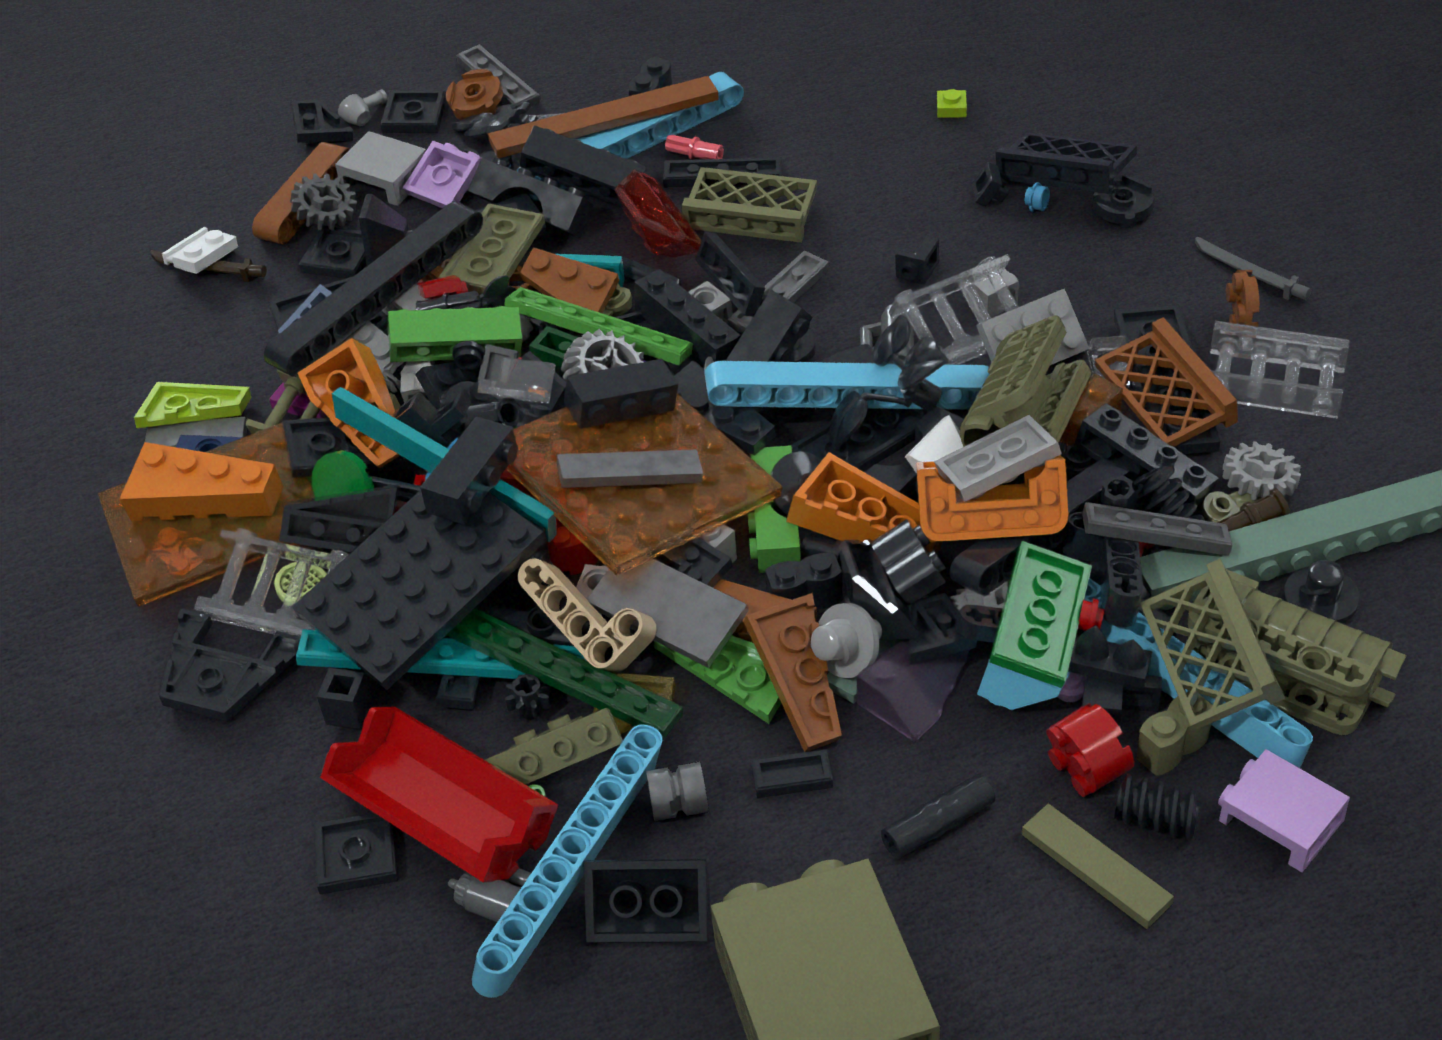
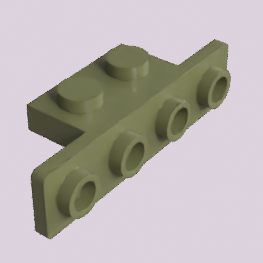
(558, 747)

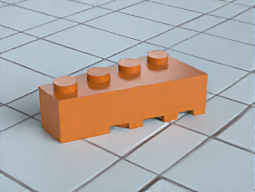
(850, 504)

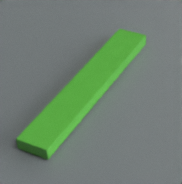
(583, 320)

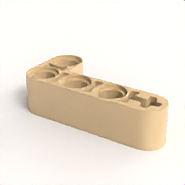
(579, 610)

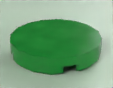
(339, 473)

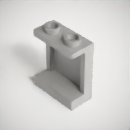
(380, 163)

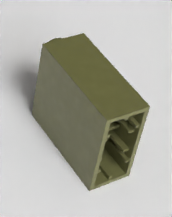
(820, 959)

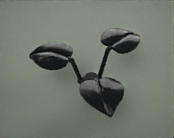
(920, 363)

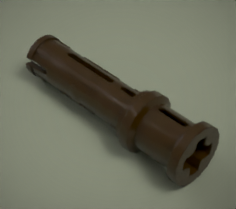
(1264, 509)

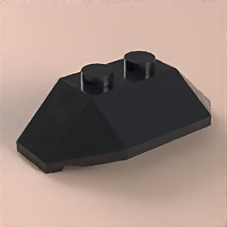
(873, 590)

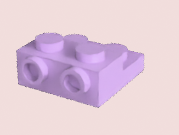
(442, 174)

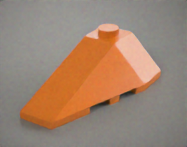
(357, 371)

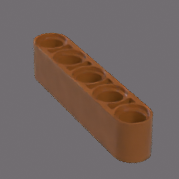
(276, 220)

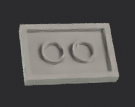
(1057, 303)
(997, 458)

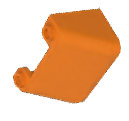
(1004, 511)

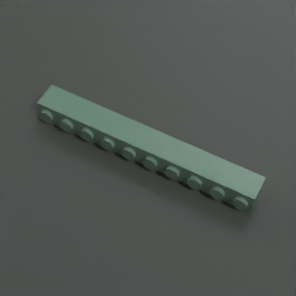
(1309, 535)

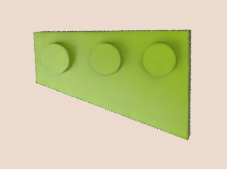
(190, 402)

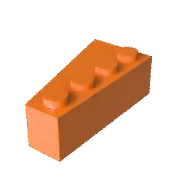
(198, 483)

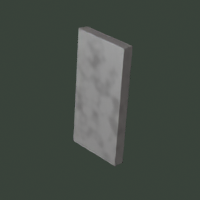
(686, 611)

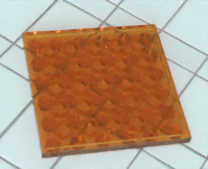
(640, 521)

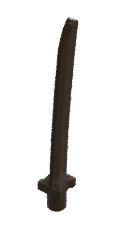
(245, 269)

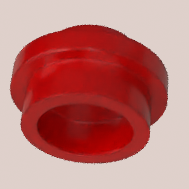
(1090, 615)

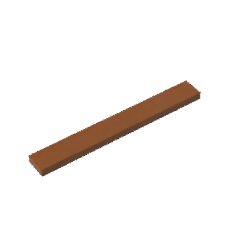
(609, 114)

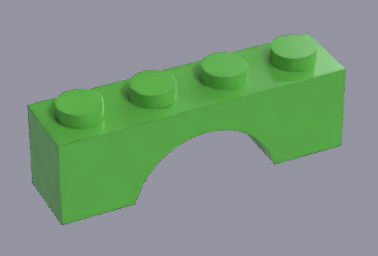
(775, 538)

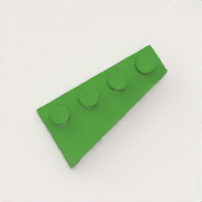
(737, 674)

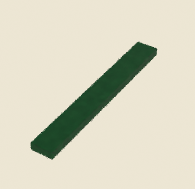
(566, 672)

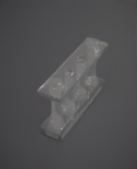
(964, 346)
(1285, 348)
(253, 613)

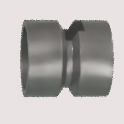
(677, 791)

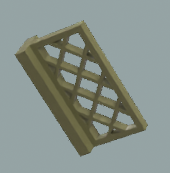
(749, 216)
(1243, 641)

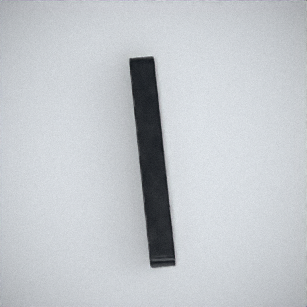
(373, 289)

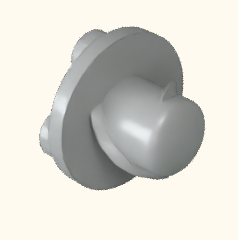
(846, 639)

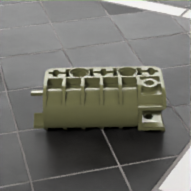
(1020, 386)
(1310, 658)

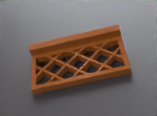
(1193, 375)

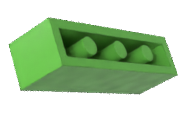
(434, 332)

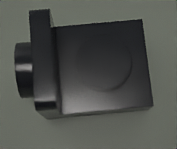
(918, 265)

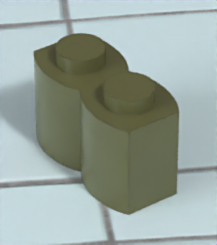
(1169, 736)

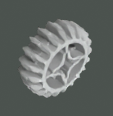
(611, 352)

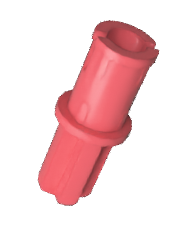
(694, 147)

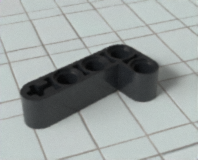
(1118, 569)

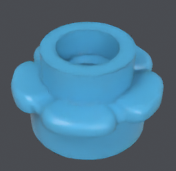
(1037, 197)

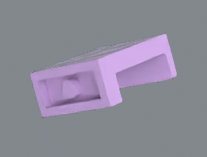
(1285, 806)

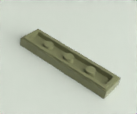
(1098, 866)

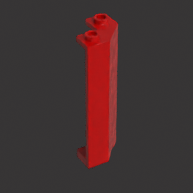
(440, 794)

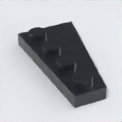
(739, 424)

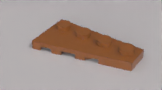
(799, 677)

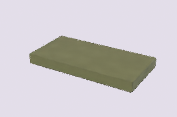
(496, 248)

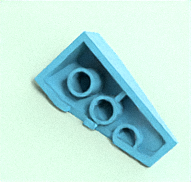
(1014, 689)

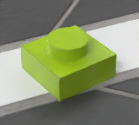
(951, 103)

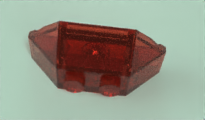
(656, 216)

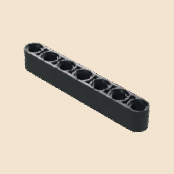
(991, 560)

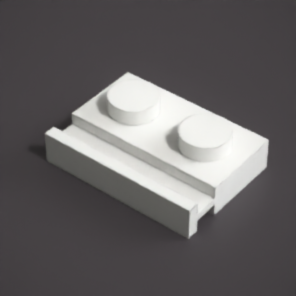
(200, 250)

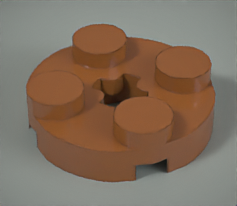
(462, 97)
(1244, 296)

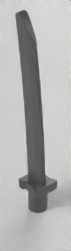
(1290, 286)

